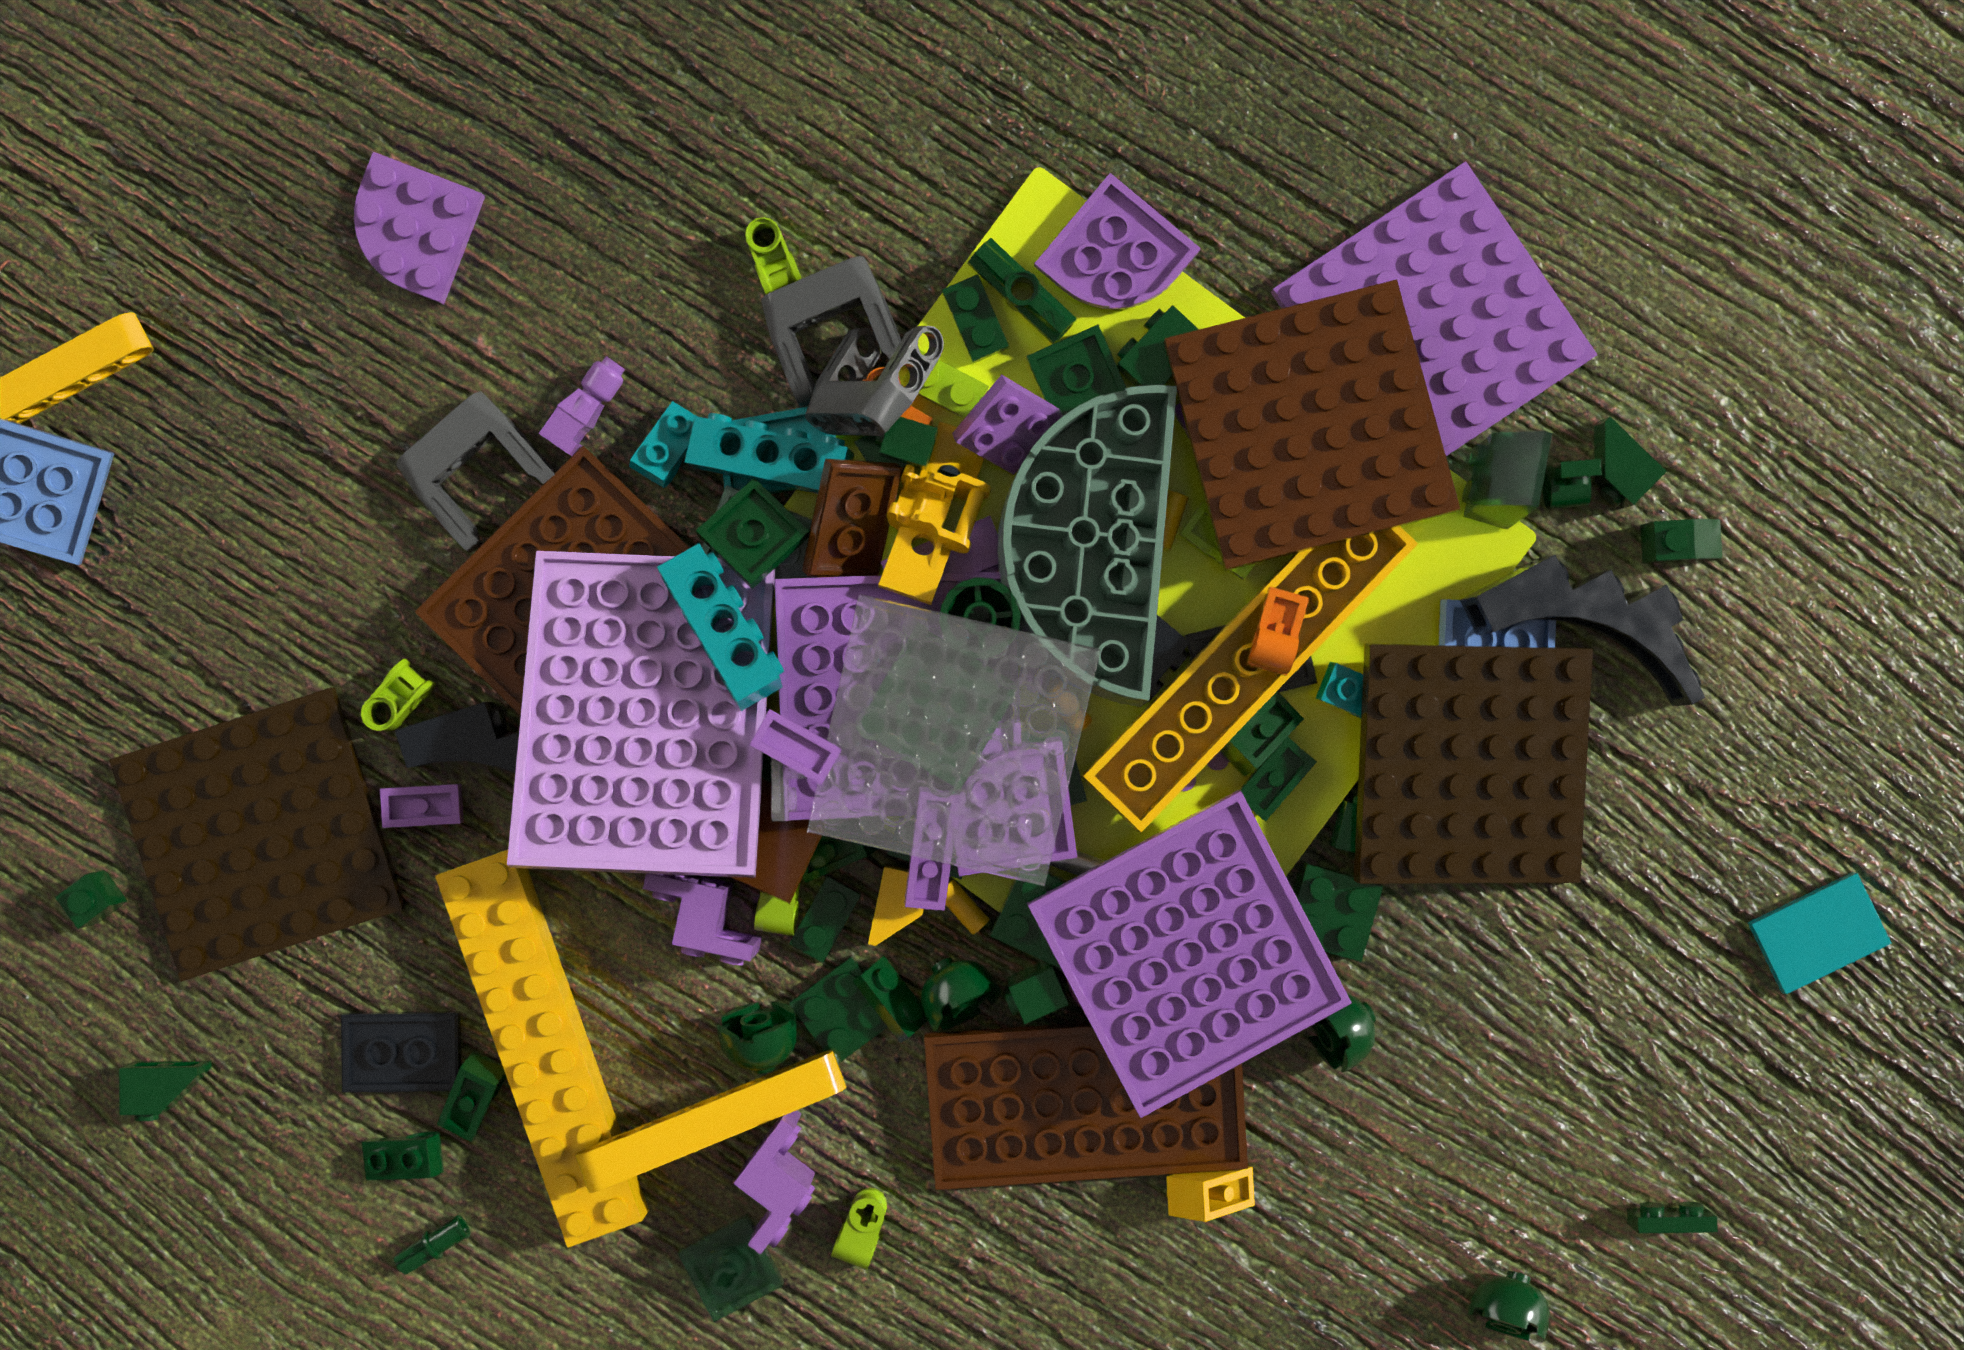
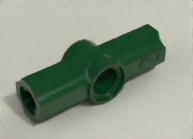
(1003, 273)

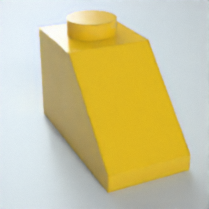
(890, 908)
(1209, 1194)

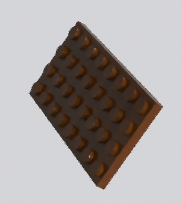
(1054, 1110)

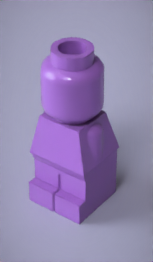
(583, 407)

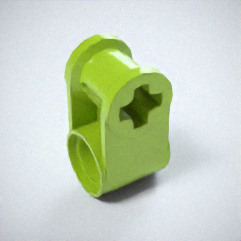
(773, 263)
(398, 696)
(775, 915)
(860, 1232)

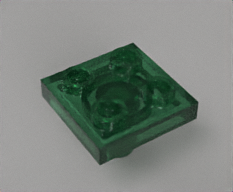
(728, 1270)

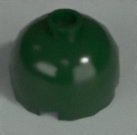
(983, 601)
(956, 992)
(1345, 1035)
(758, 1037)
(1511, 1306)

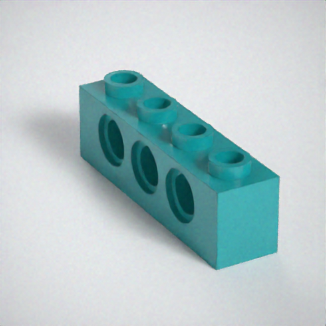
(711, 435)
(745, 683)

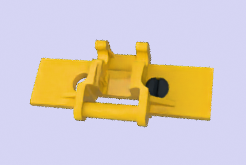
(922, 513)

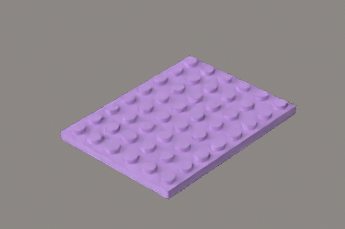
(628, 728)

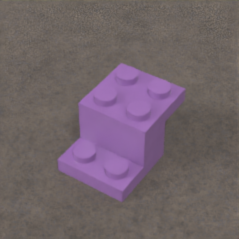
(703, 917)
(776, 1182)

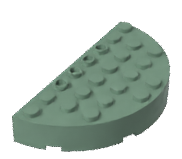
(1089, 533)

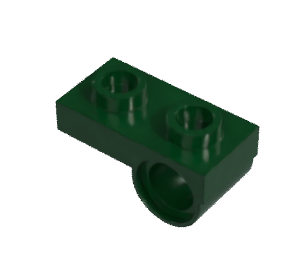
(403, 1157)

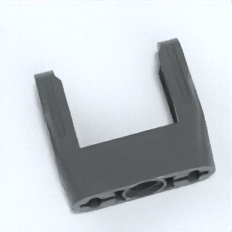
(817, 300)
(871, 406)
(453, 444)

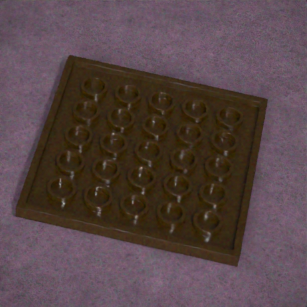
(1472, 764)
(257, 834)

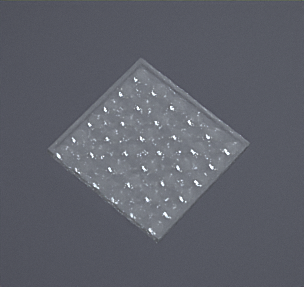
(953, 739)

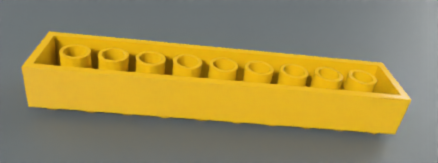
(1221, 692)
(539, 1040)

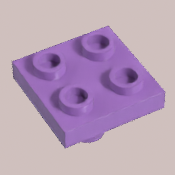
(1006, 424)

